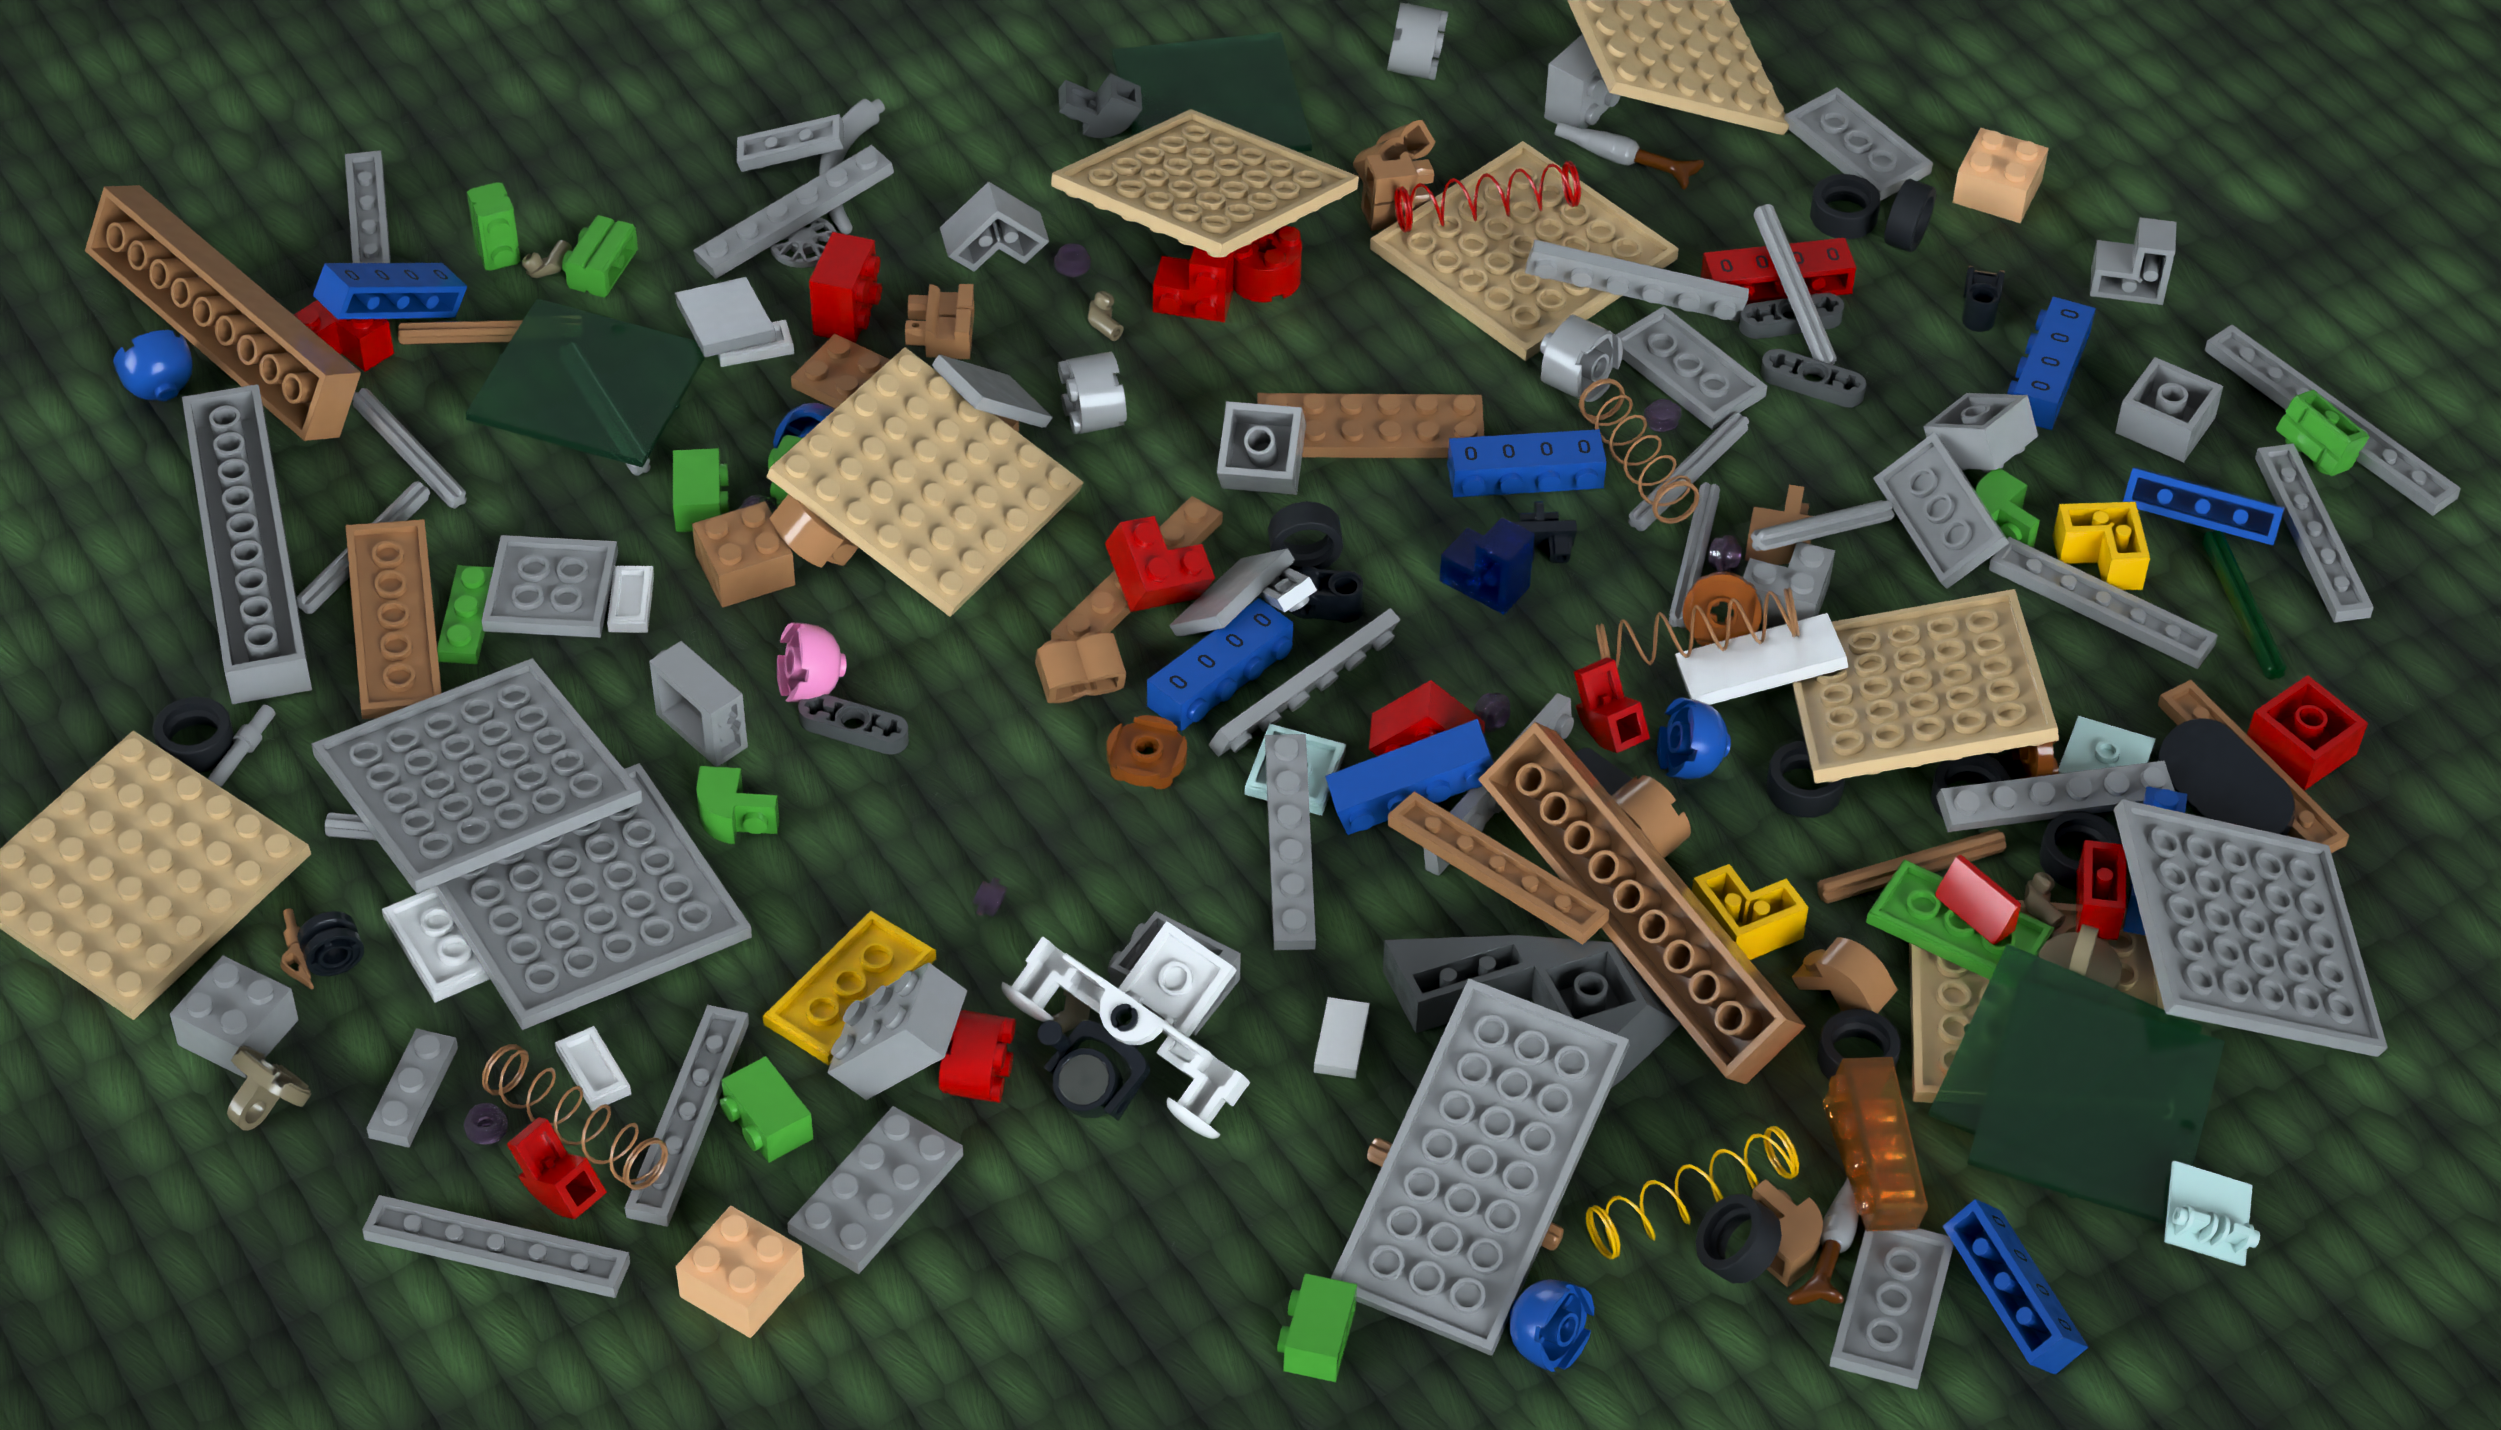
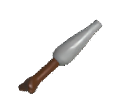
(1627, 151)
(1836, 1237)

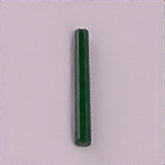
(2244, 605)

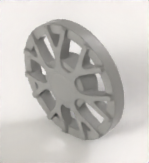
(802, 243)

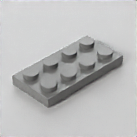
(1857, 142)
(1689, 368)
(1941, 510)
(875, 1189)
(1892, 1305)

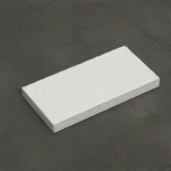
(1754, 667)

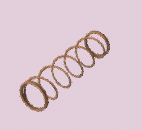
(1663, 489)
(1792, 624)
(656, 1170)

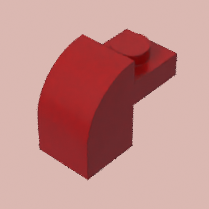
(1605, 711)
(552, 1175)

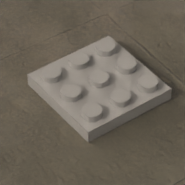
(550, 586)

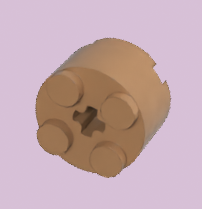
(1651, 811)

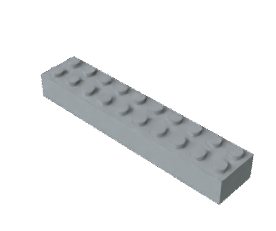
(246, 545)

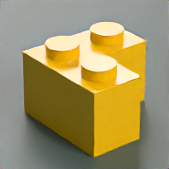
(2106, 536)
(1755, 919)

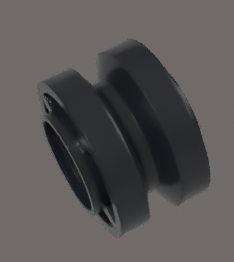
(330, 943)

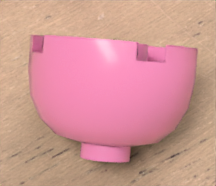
(809, 663)

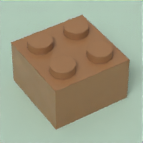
(743, 554)

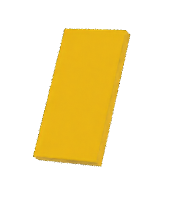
(860, 963)

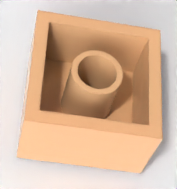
(2000, 175)
(740, 1271)

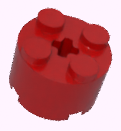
(1269, 266)
(978, 1057)

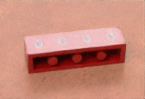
(1823, 264)

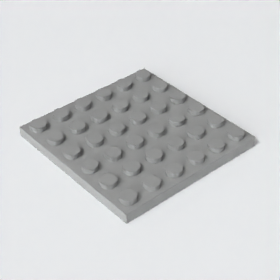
(476, 774)
(594, 910)
(2248, 929)

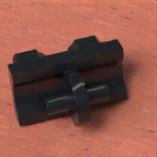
(1550, 532)

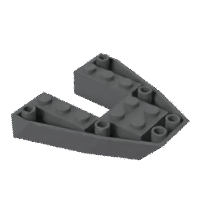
(1560, 974)

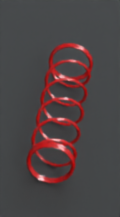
(1401, 192)

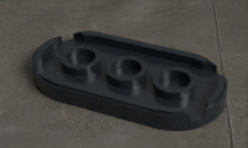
(2226, 777)

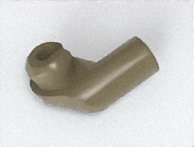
(549, 265)
(1100, 316)
(2038, 899)
(1073, 1013)

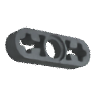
(1767, 319)
(1835, 393)
(866, 736)

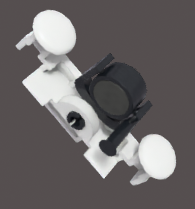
(1172, 979)

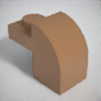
(1765, 518)
(810, 535)
(1850, 973)
(1800, 1232)

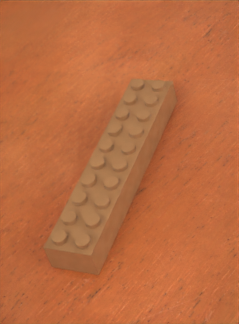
(222, 312)
(1651, 909)

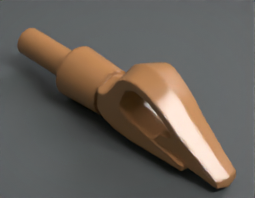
(294, 953)

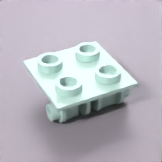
(2209, 1214)

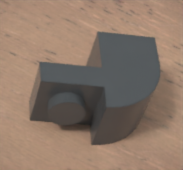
(1104, 111)

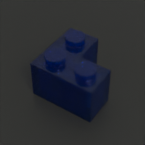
(1490, 566)

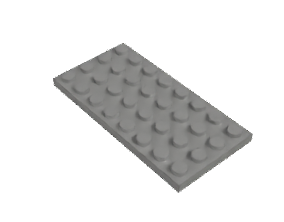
(1480, 1165)

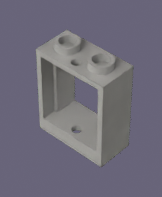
(698, 703)
(1143, 935)

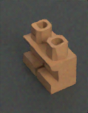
(1381, 182)
(947, 322)

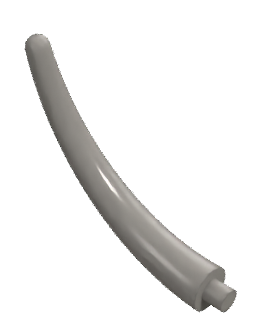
(856, 122)

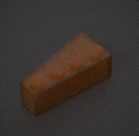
(1876, 1143)

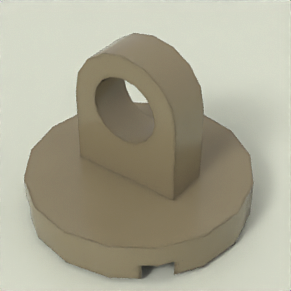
(2084, 955)
(262, 1088)

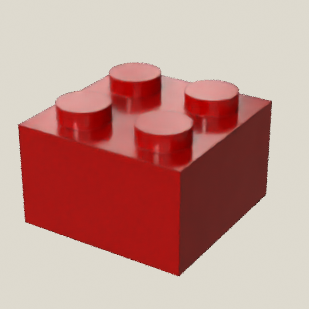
(844, 287)
(2307, 731)

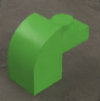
(2004, 500)
(728, 810)

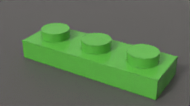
(462, 626)

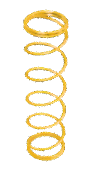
(1611, 1231)

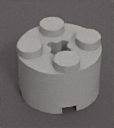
(1417, 41)
(1579, 356)
(1093, 393)

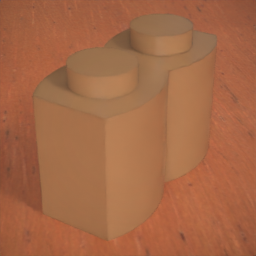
(1410, 137)
(1080, 667)

